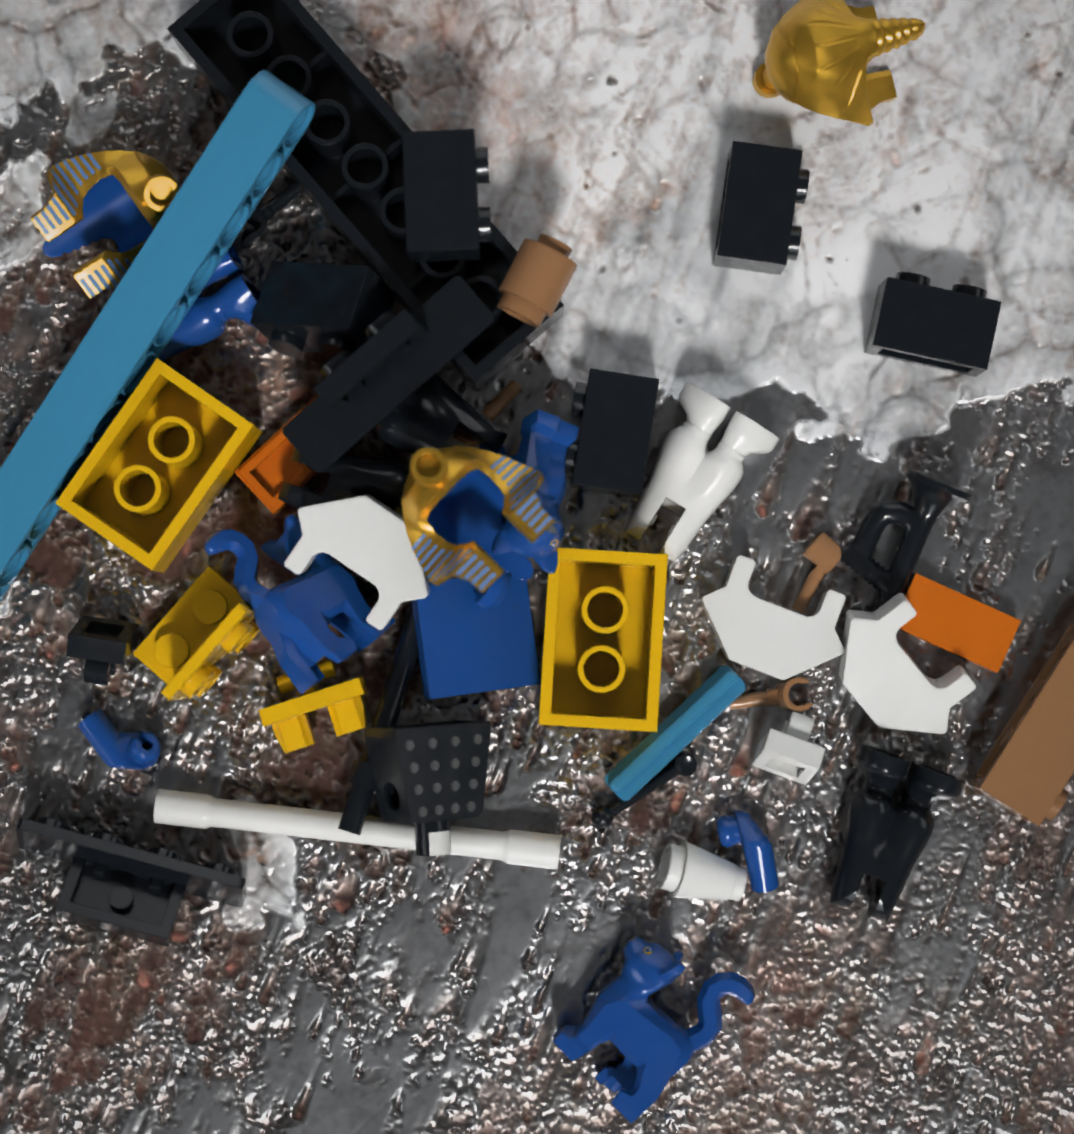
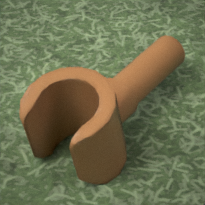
(492, 410)
(824, 554)
(773, 697)

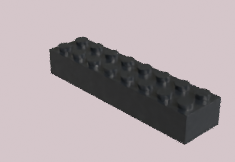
(349, 157)

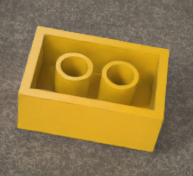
(159, 467)
(603, 640)

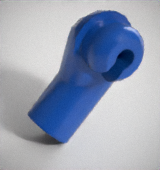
(117, 748)
(756, 846)

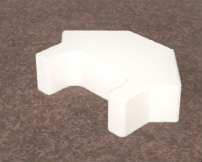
(369, 542)
(768, 635)
(889, 680)

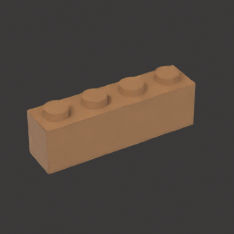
(1036, 747)

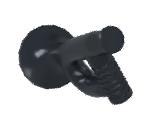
(930, 502)

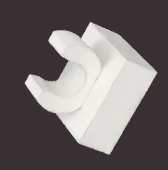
(789, 751)

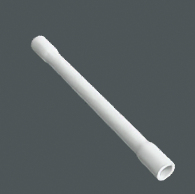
(206, 811)

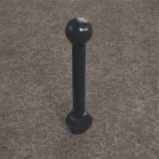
(683, 764)

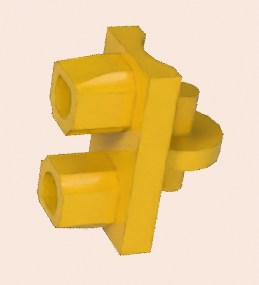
(290, 717)

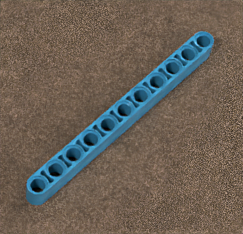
(146, 309)

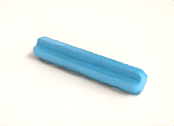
(675, 733)

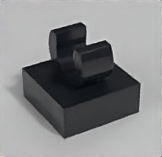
(103, 646)

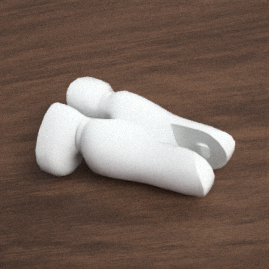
(689, 476)

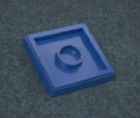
(474, 647)

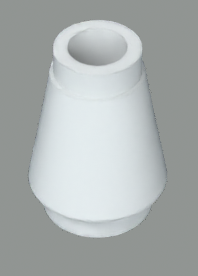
(698, 874)

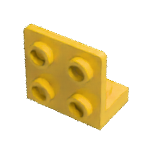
(197, 636)

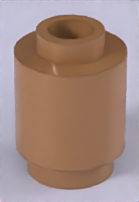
(536, 280)

